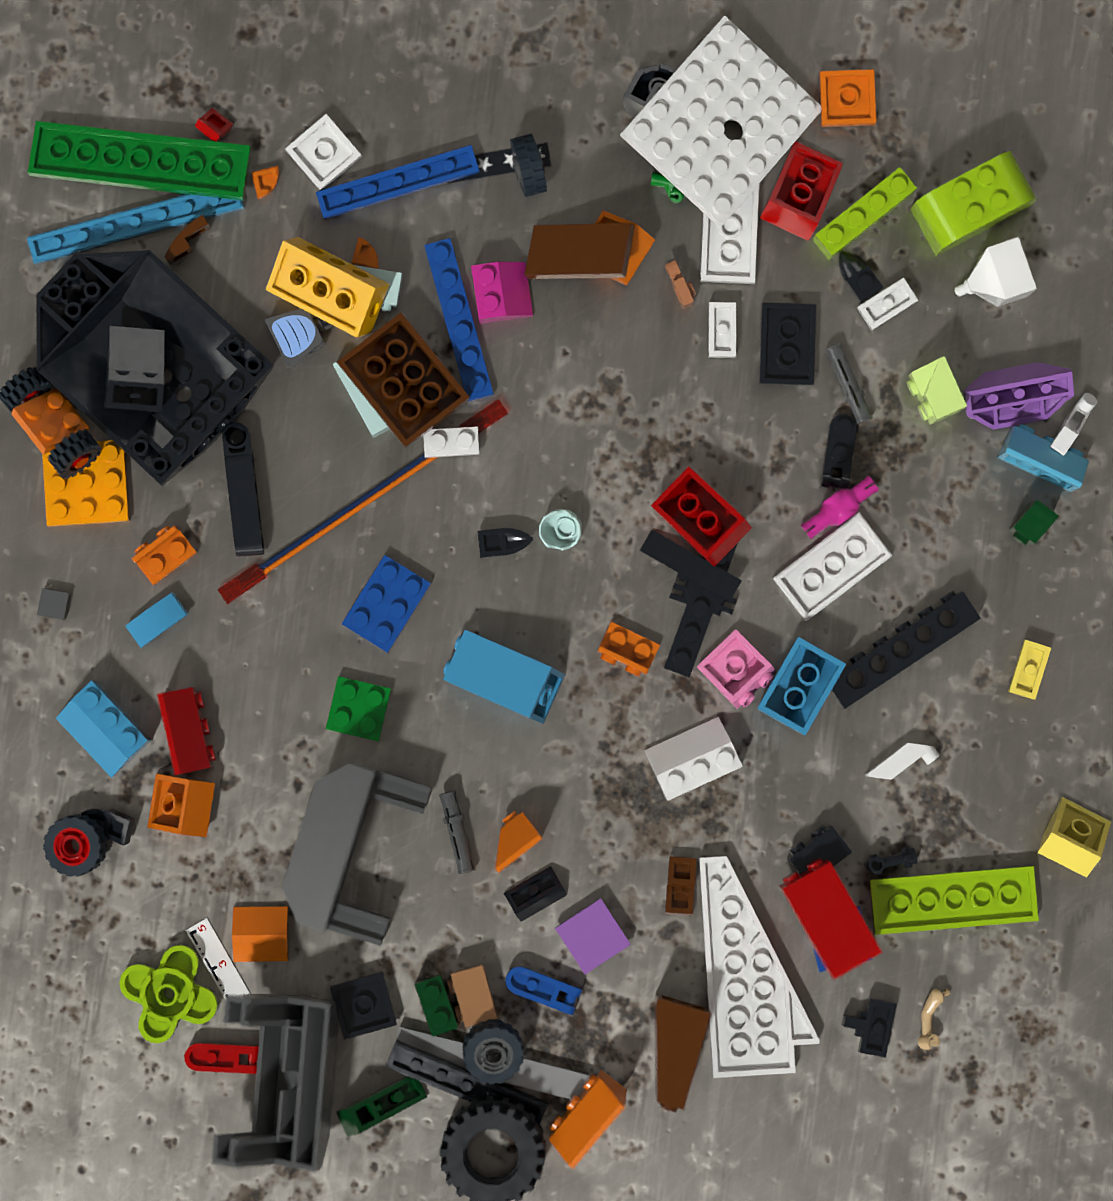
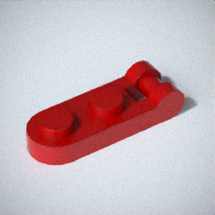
(221, 1057)

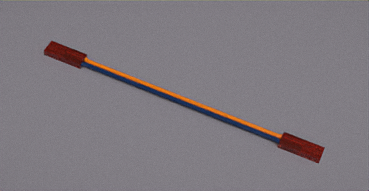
(254, 574)

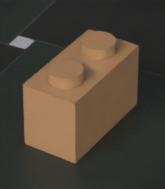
(473, 995)

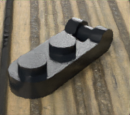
(839, 451)

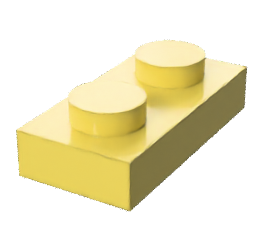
(1029, 669)

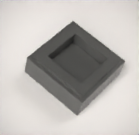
(53, 604)

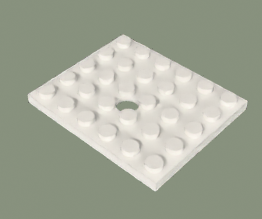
(686, 118)

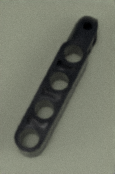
(242, 491)

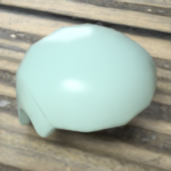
(560, 529)

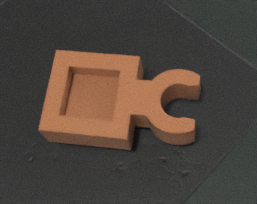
(683, 290)

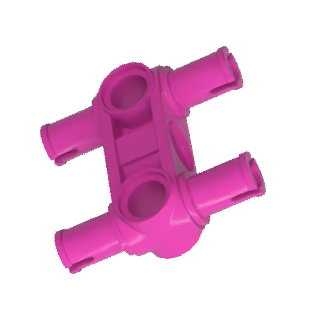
(839, 507)

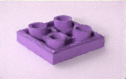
(592, 936)

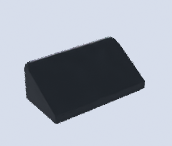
(535, 894)

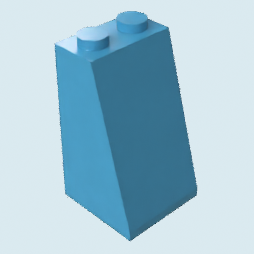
(503, 676)

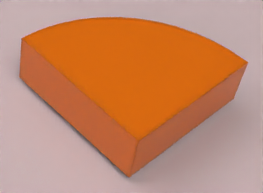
(265, 181)
(365, 255)

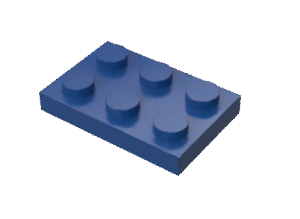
(386, 603)

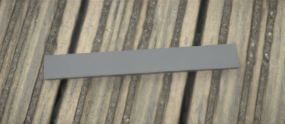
(531, 1075)

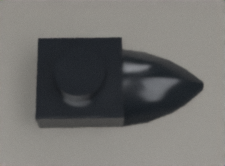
(858, 276)
(502, 542)
(116, 825)

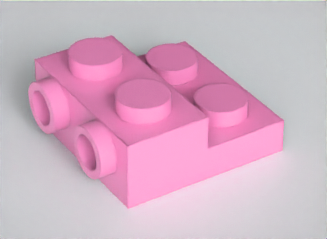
(737, 670)

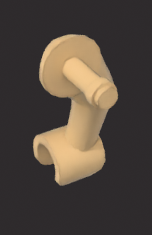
(928, 1039)

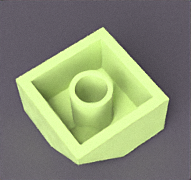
(936, 391)

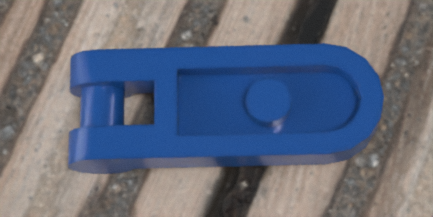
(542, 988)

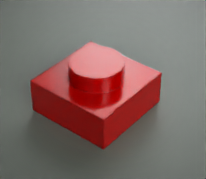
(214, 125)

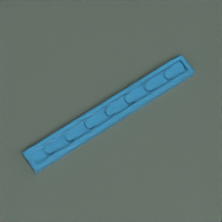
(126, 225)

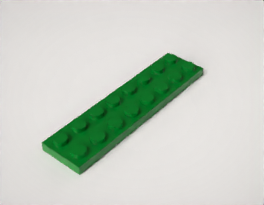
(139, 160)

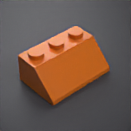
(587, 1117)

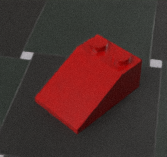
(801, 191)

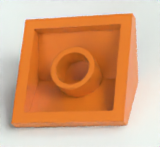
(260, 934)

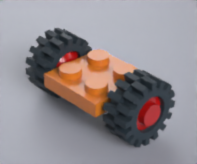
(50, 422)

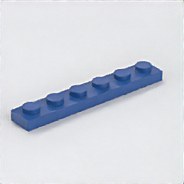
(397, 182)
(458, 319)

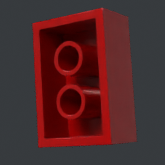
(701, 516)

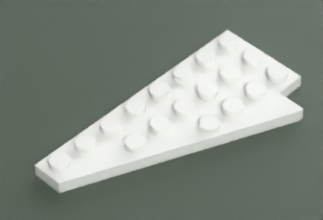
(749, 994)

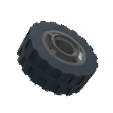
(528, 165)
(493, 1067)

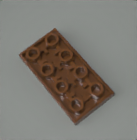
(579, 251)

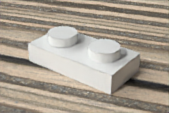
(887, 304)
(722, 330)
(451, 442)

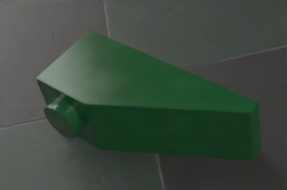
(380, 1105)

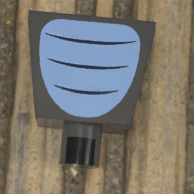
(297, 335)

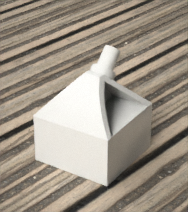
(1000, 275)

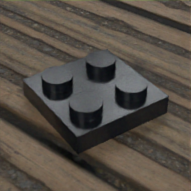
(363, 1005)

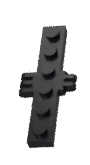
(695, 620)

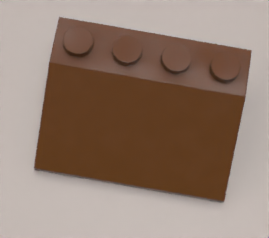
(403, 380)

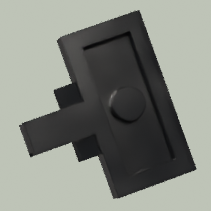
(873, 1026)

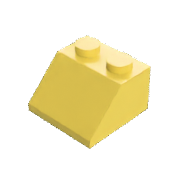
(1075, 837)

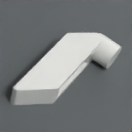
(1073, 423)
(903, 758)

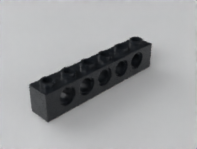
(963, 617)

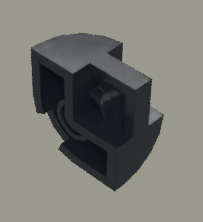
(645, 86)

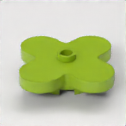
(148, 987)

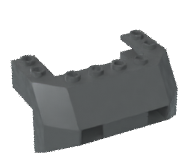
(328, 843)
(291, 1082)

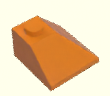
(515, 839)

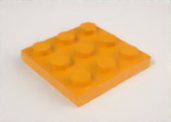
(90, 496)

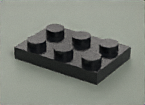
(787, 344)

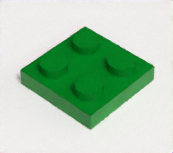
(358, 708)

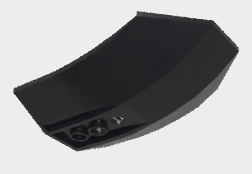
(198, 349)

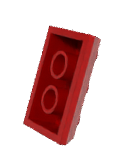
(186, 730)

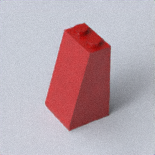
(829, 918)

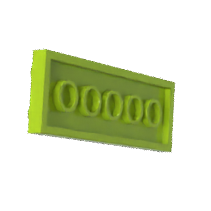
(953, 900)

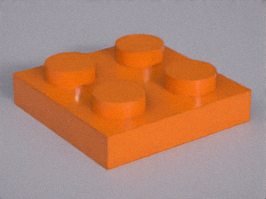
(847, 98)

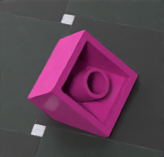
(501, 291)

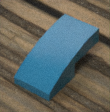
(156, 619)

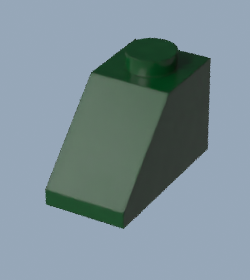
(1033, 523)

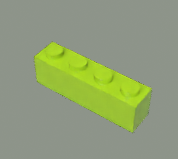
(864, 213)

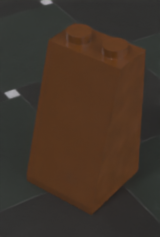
(678, 1043)

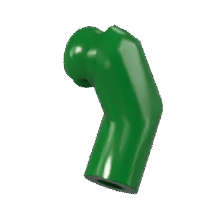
(673, 193)

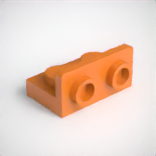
(163, 554)
(627, 648)

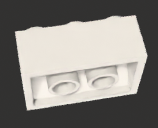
(693, 758)

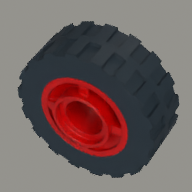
(60, 850)

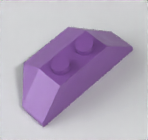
(1018, 394)

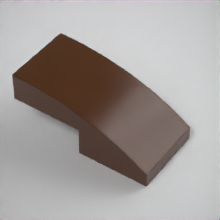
(180, 245)
(680, 886)

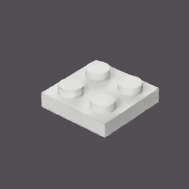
(323, 152)

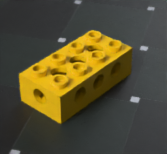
(327, 286)

